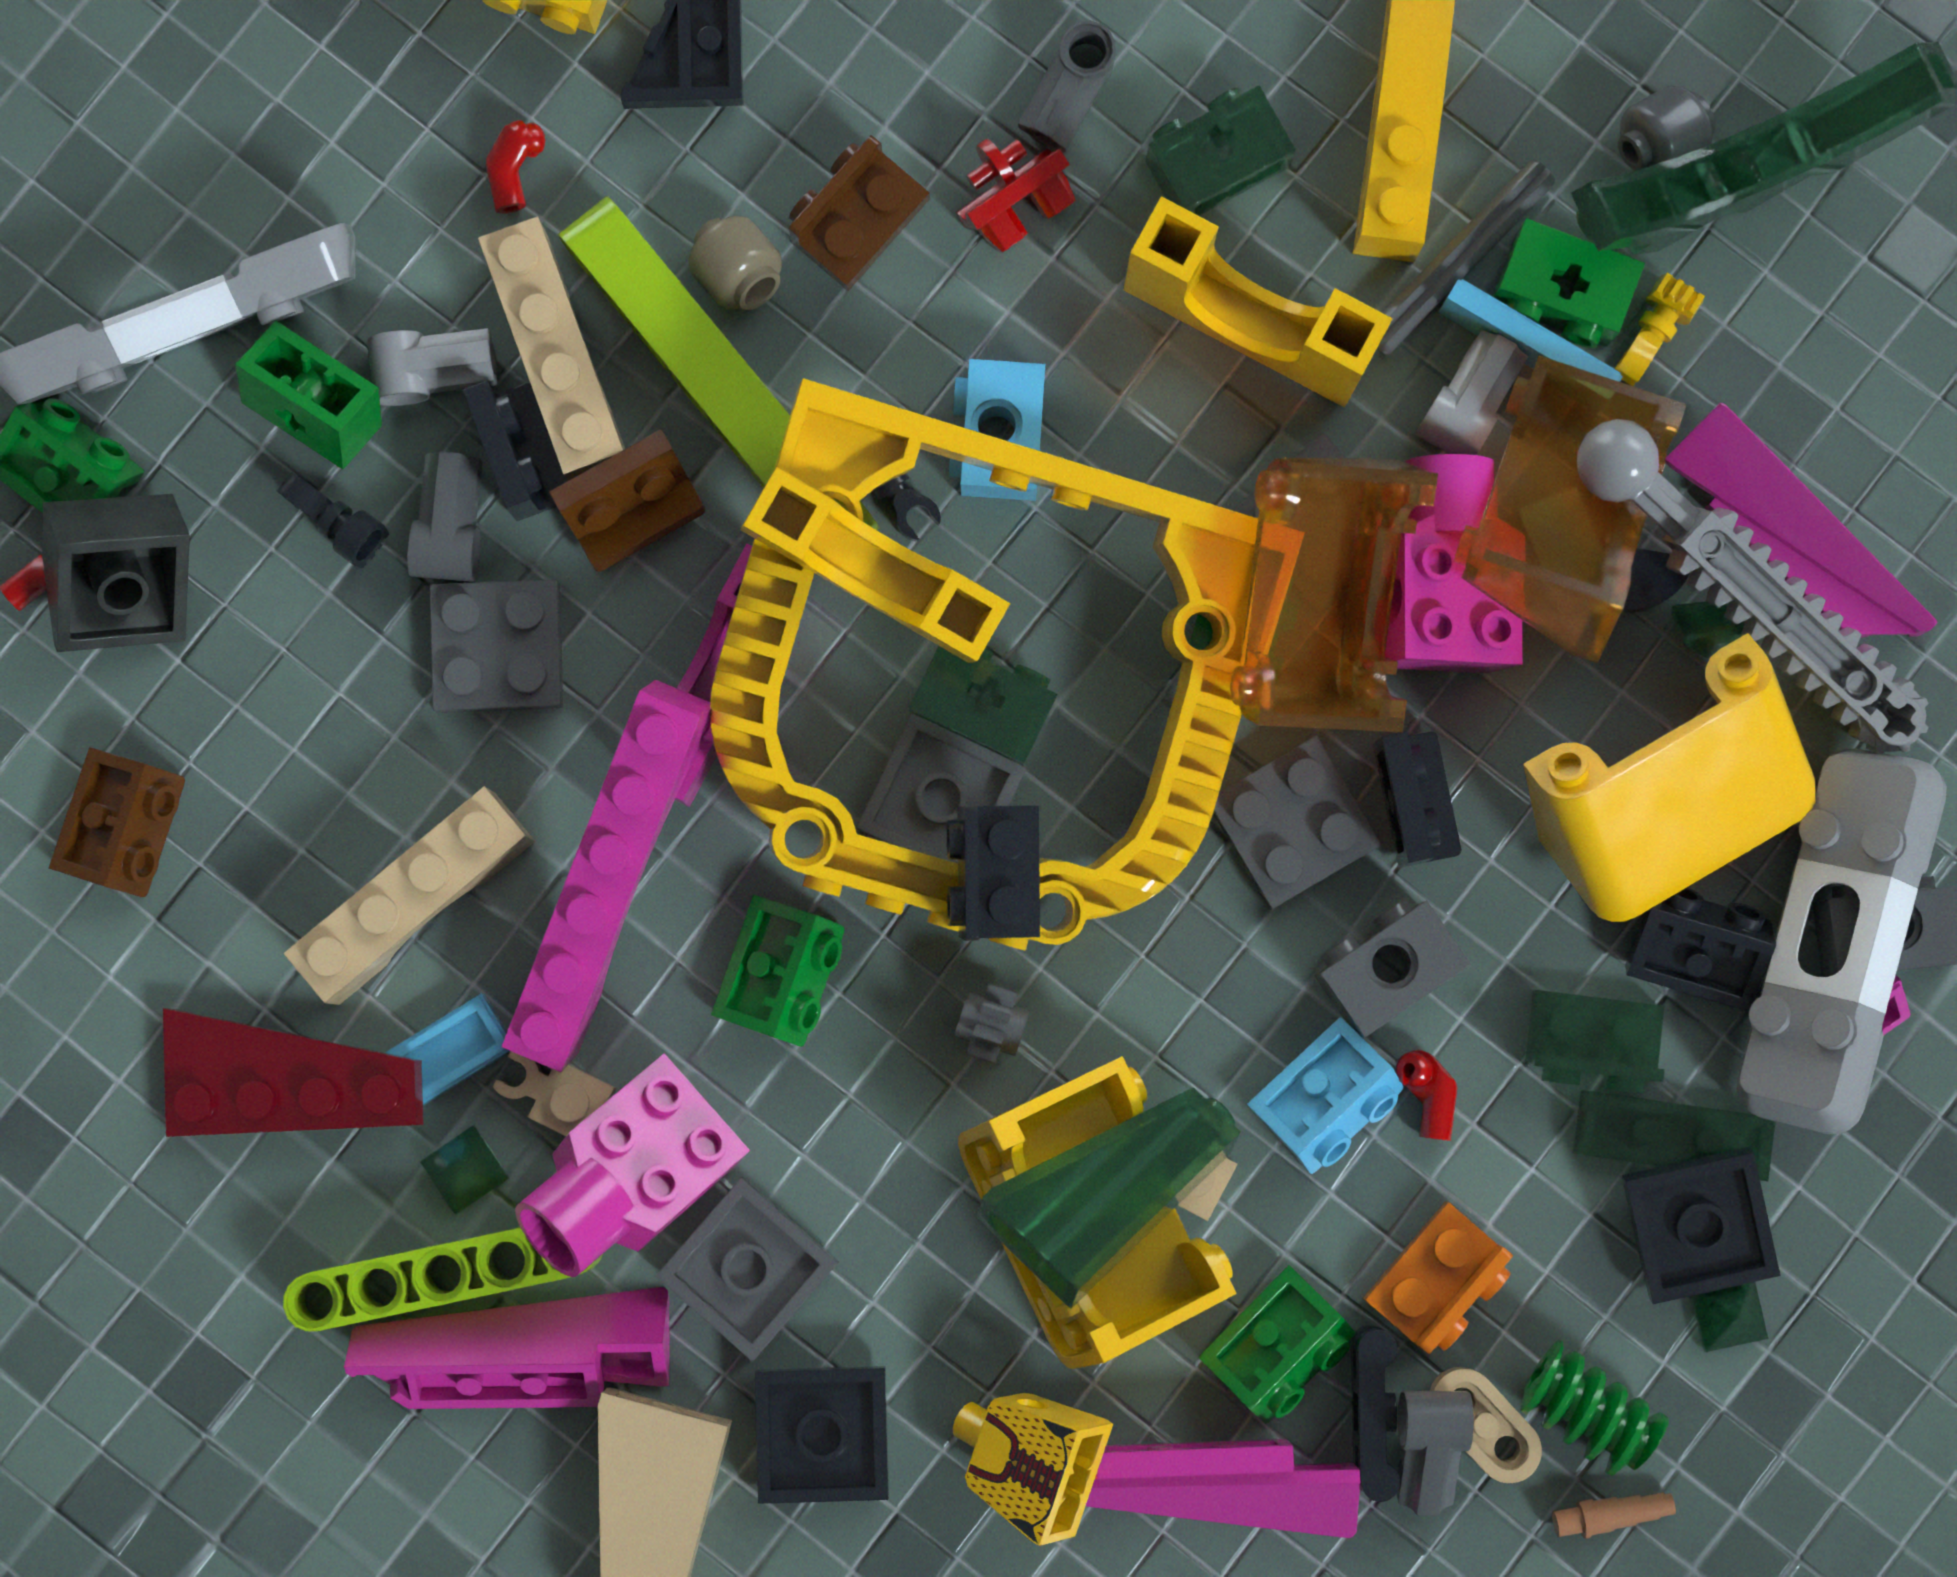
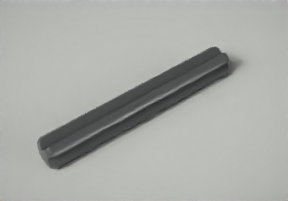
(1465, 252)

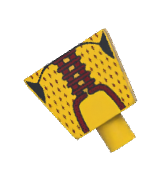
(1033, 1461)

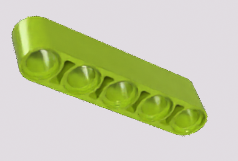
(414, 1281)

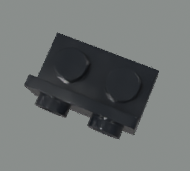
(516, 447)
(1417, 798)
(995, 872)
(1703, 949)

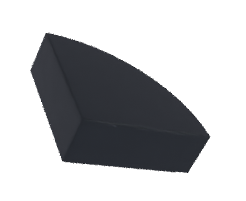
(1651, 581)

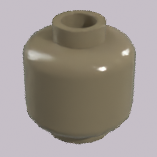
(735, 263)

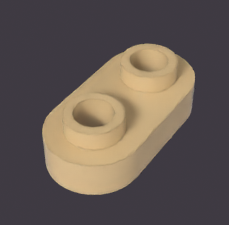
(1492, 1420)

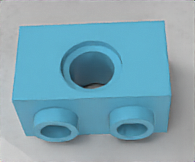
(1003, 391)

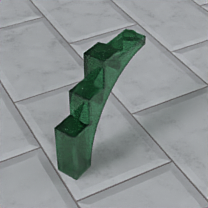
(1736, 174)

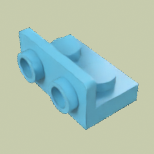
(1328, 1096)

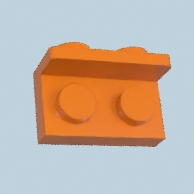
(1440, 1279)

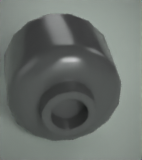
(1665, 127)

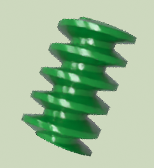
(1593, 1410)

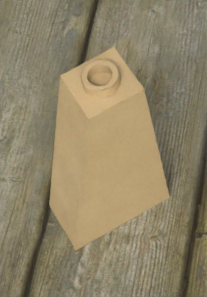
(654, 1483)

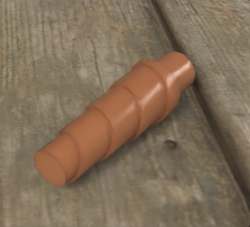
(1611, 1513)

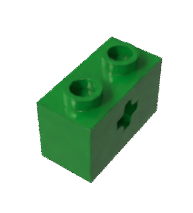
(1599, 284)
(309, 394)

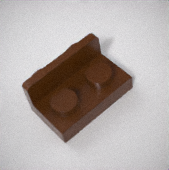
(856, 212)
(628, 501)
(117, 822)

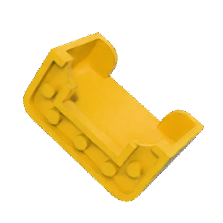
(1680, 802)
(1157, 1282)

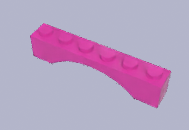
(605, 873)

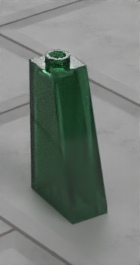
(1105, 1195)

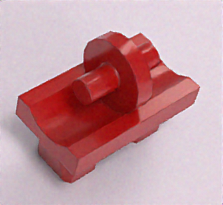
(1038, 178)

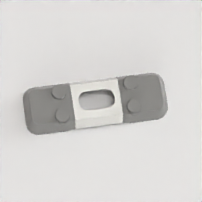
(265, 288)
(1822, 1036)

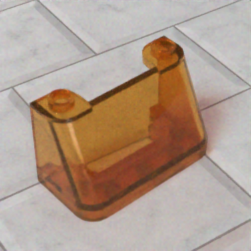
(1544, 538)
(1326, 592)

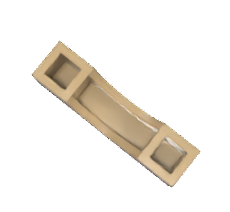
(551, 346)
(402, 898)

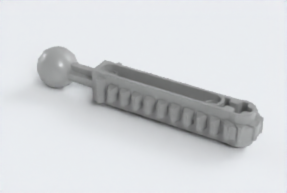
(1622, 464)

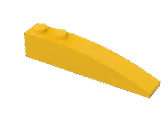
(1404, 129)

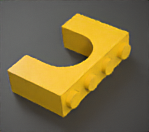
(1187, 278)

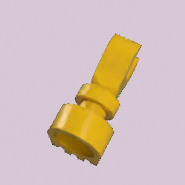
(1671, 303)

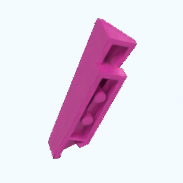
(1785, 515)
(520, 1353)
(1230, 1484)

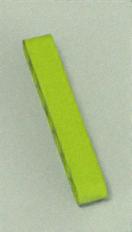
(681, 337)

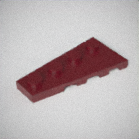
(265, 1080)

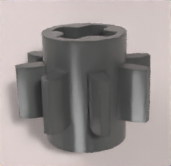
(992, 1023)

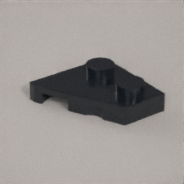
(690, 58)

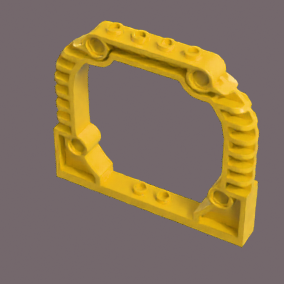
(848, 450)

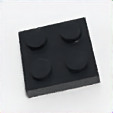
(1701, 1225)
(821, 1434)

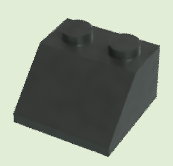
(115, 571)

